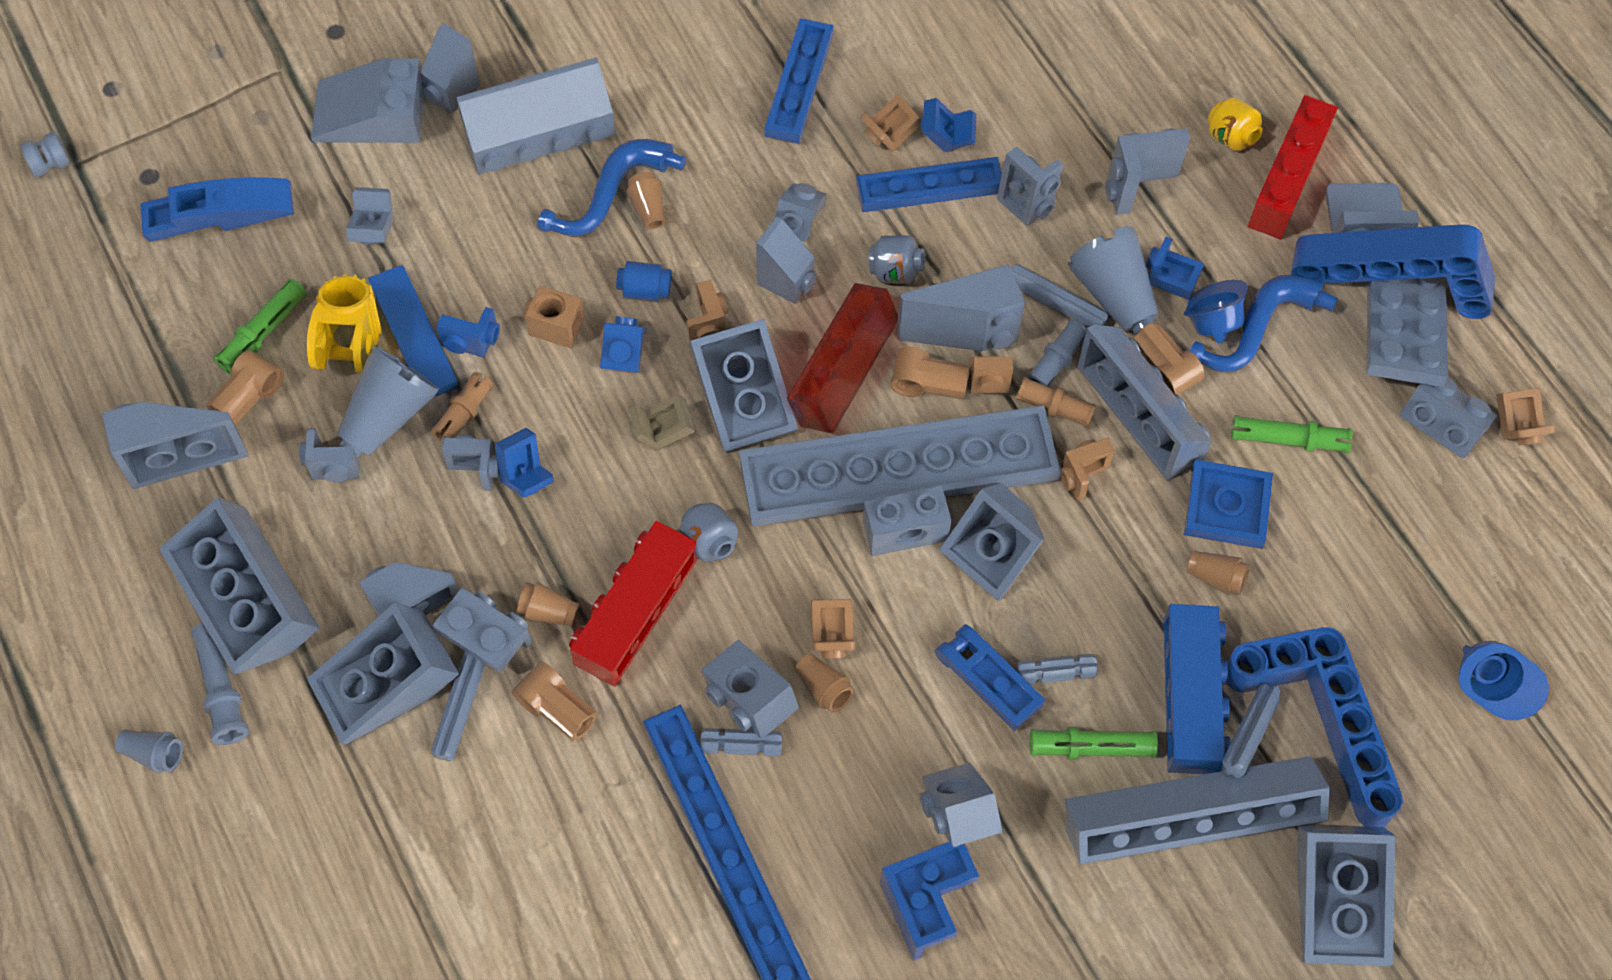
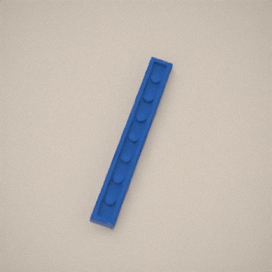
(724, 847)

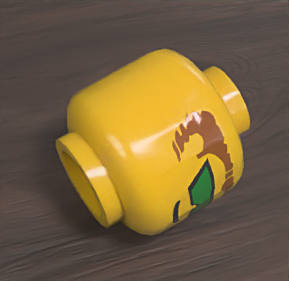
(1235, 124)

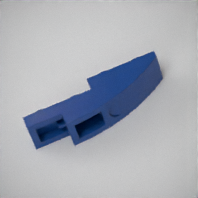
(219, 202)

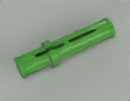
(261, 325)
(1292, 434)
(1142, 743)

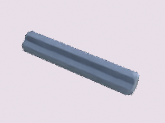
(1058, 297)
(457, 708)
(1251, 730)

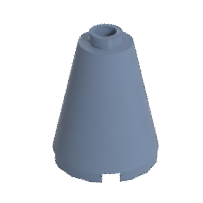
(1117, 278)
(383, 401)

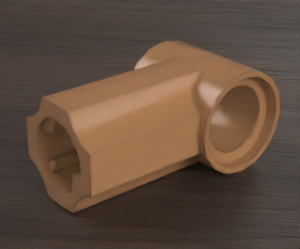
(1178, 368)
(919, 373)
(249, 381)
(547, 695)

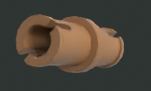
(1056, 402)
(462, 407)

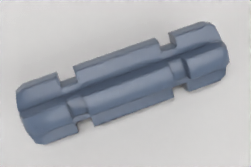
(1058, 668)
(740, 742)

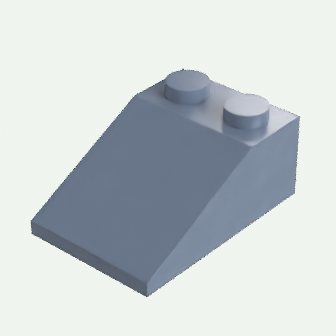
(371, 104)
(965, 312)
(743, 385)
(169, 441)
(382, 673)
(1346, 894)

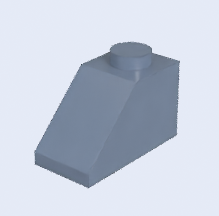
(449, 69)
(784, 262)
(409, 586)

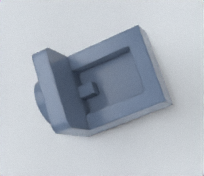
(799, 207)
(371, 216)
(472, 454)
(328, 463)

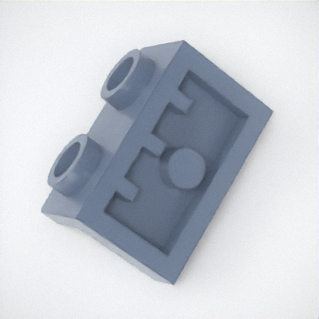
(1028, 188)

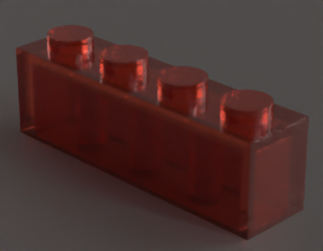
(843, 358)

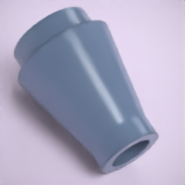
(152, 749)

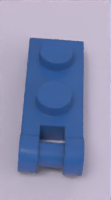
(990, 677)

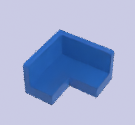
(915, 893)

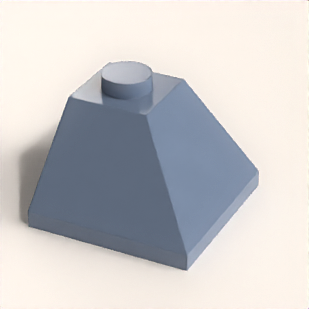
(994, 539)

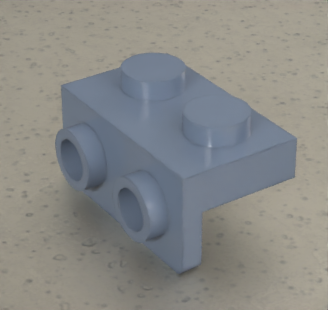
(1449, 416)
(482, 630)

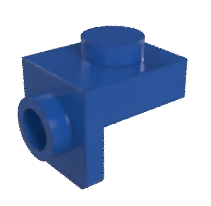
(946, 128)
(1173, 271)
(466, 336)
(622, 345)
(520, 463)

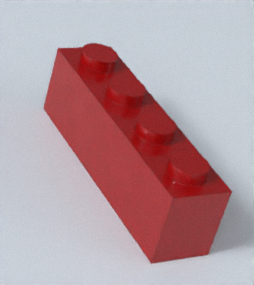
(1292, 167)
(633, 603)

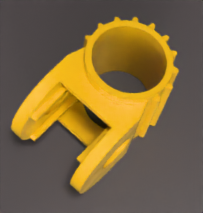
(343, 302)

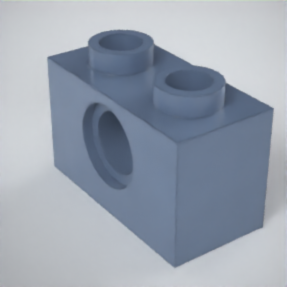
(906, 520)
(749, 689)
(960, 804)

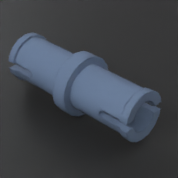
(1058, 354)

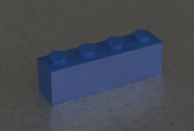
(1195, 689)

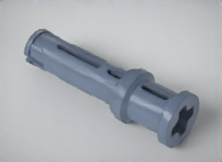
(221, 700)

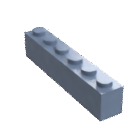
(1196, 810)

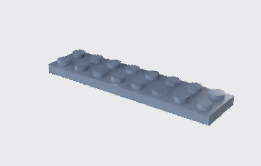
(847, 469)

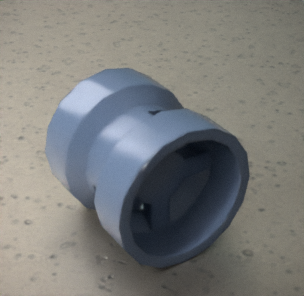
(53, 151)

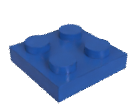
(1228, 504)

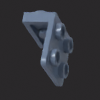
(1141, 159)
(1367, 208)

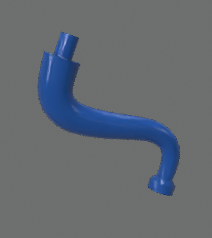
(632, 153)
(1281, 289)

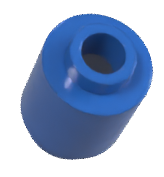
(644, 281)

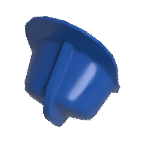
(1217, 308)
(1502, 680)

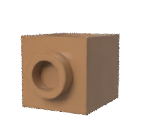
(558, 329)

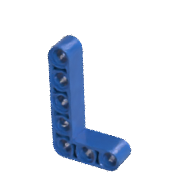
(1404, 254)
(1332, 707)

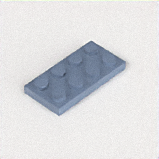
(1408, 330)

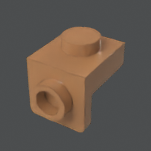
(892, 123)
(712, 307)
(990, 374)
(1522, 416)
(1083, 461)
(832, 627)

